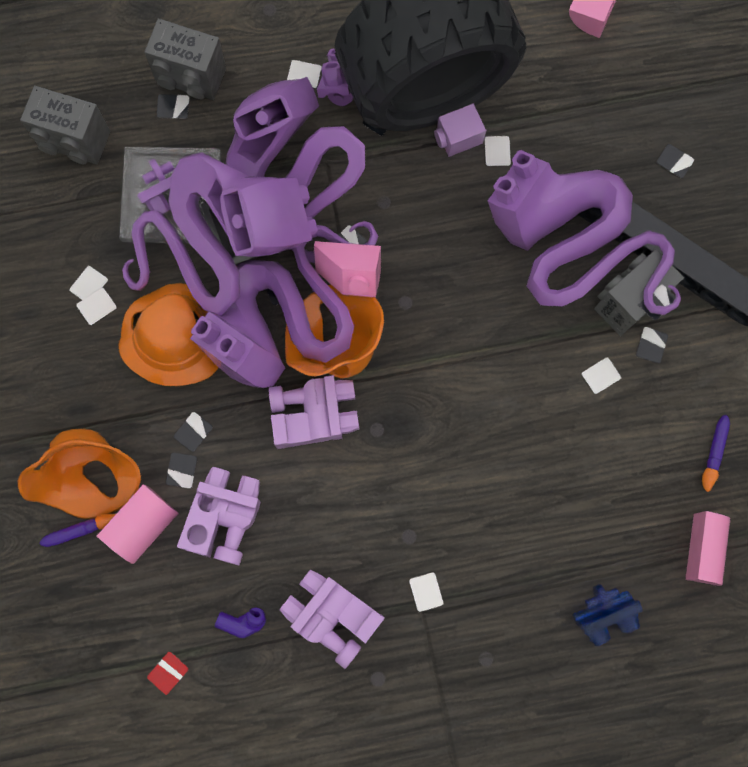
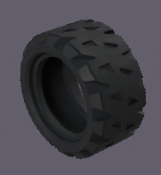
(426, 57)

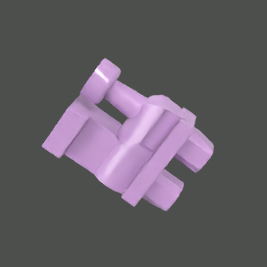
(321, 412)
(222, 507)
(323, 612)

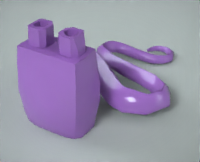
(271, 119)
(537, 201)
(255, 212)
(240, 337)

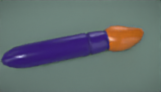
(716, 453)
(77, 530)

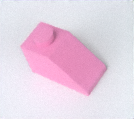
(349, 267)

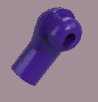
(242, 626)

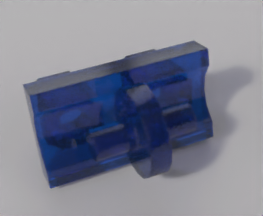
(606, 610)

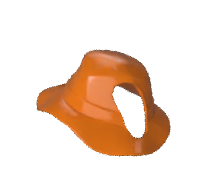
(368, 327)
(161, 341)
(62, 480)

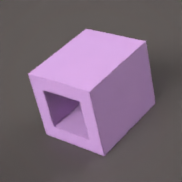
(460, 130)

